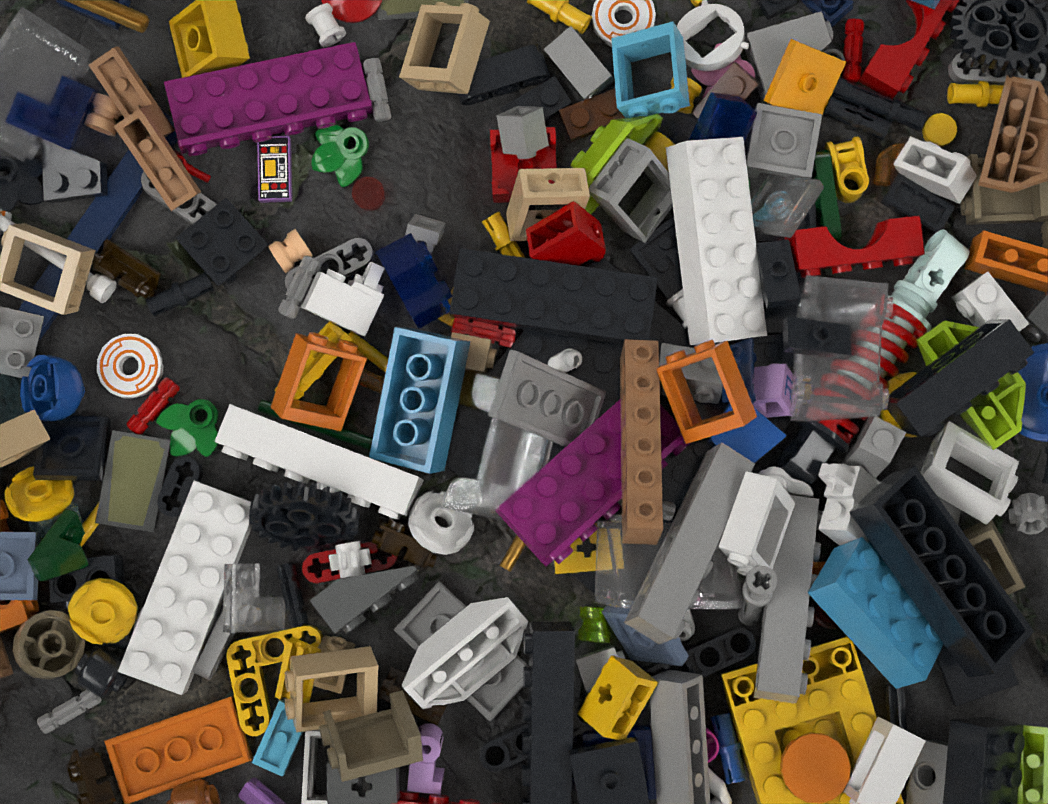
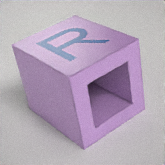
(772, 390)

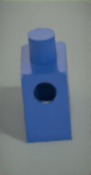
(752, 439)

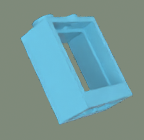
(644, 45)

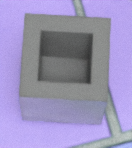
(522, 131)

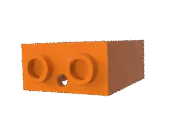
(681, 399)
(335, 412)

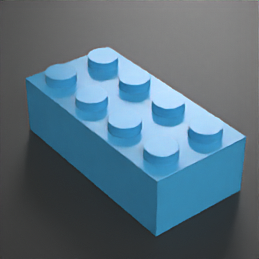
(419, 399)
(876, 613)

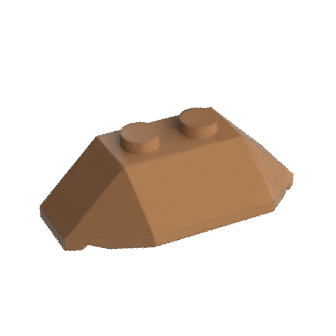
(1018, 139)

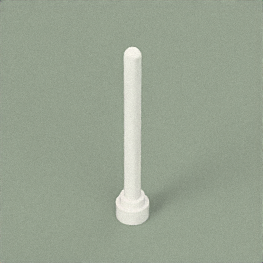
(99, 285)

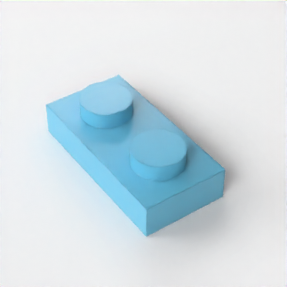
(277, 743)

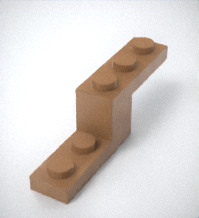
(144, 128)

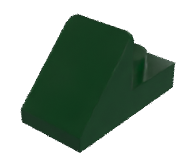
(60, 548)

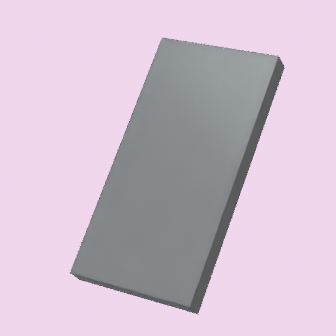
(544, 400)
(433, 613)

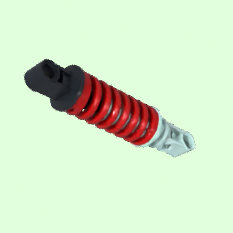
(912, 303)

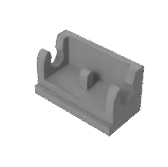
(579, 64)

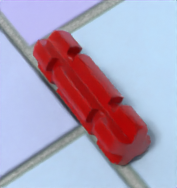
(853, 49)
(504, 336)
(153, 406)

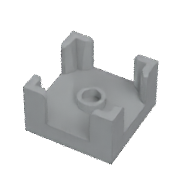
(783, 142)

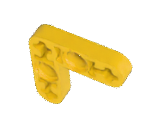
(259, 658)

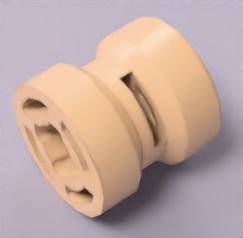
(104, 116)
(290, 250)

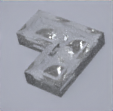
(242, 605)

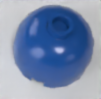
(51, 388)

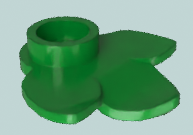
(336, 155)
(188, 430)

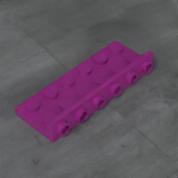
(268, 99)
(578, 487)

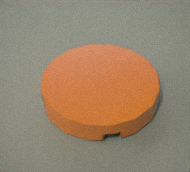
(815, 768)

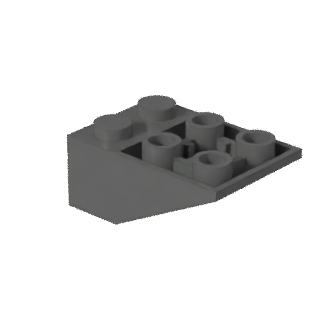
(349, 598)

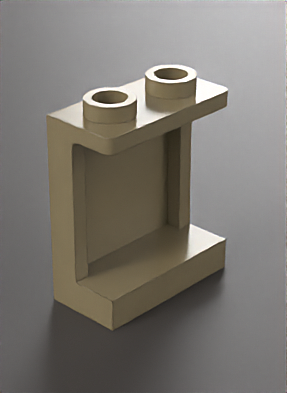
(995, 206)
(373, 740)

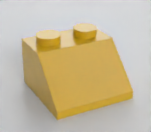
(208, 37)

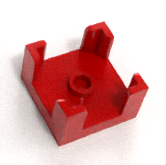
(506, 166)

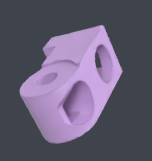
(424, 775)

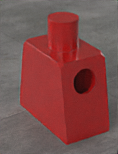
(567, 237)

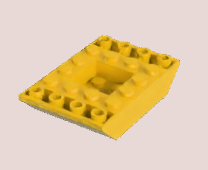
(833, 705)

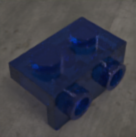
(724, 118)

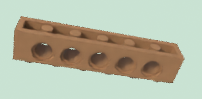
(640, 443)

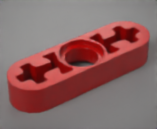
(327, 575)

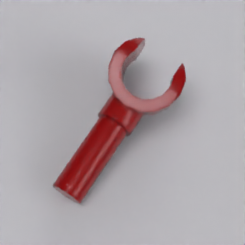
(192, 170)

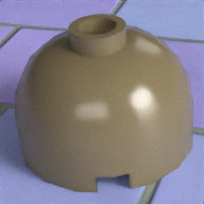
(47, 645)

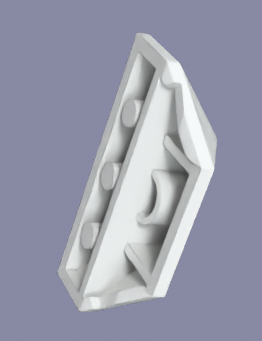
(465, 653)

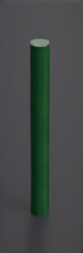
(344, 435)

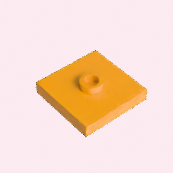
(804, 79)

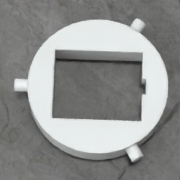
(725, 53)

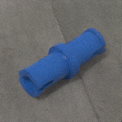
(728, 748)

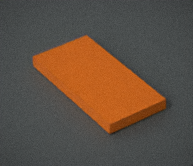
(178, 750)

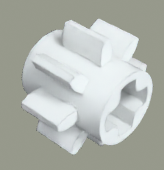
(350, 559)

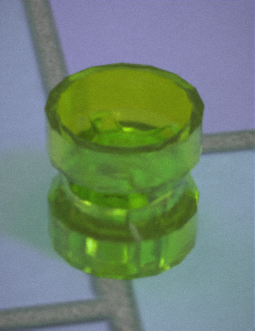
(594, 625)

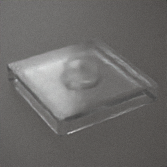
(783, 204)

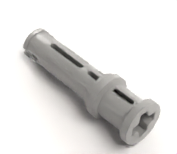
(754, 593)

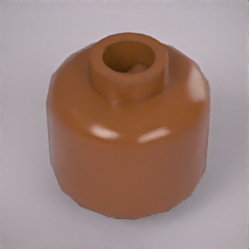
(194, 792)

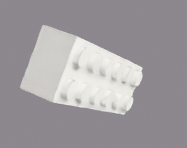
(716, 240)
(319, 460)
(187, 589)

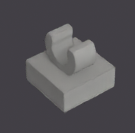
(426, 230)

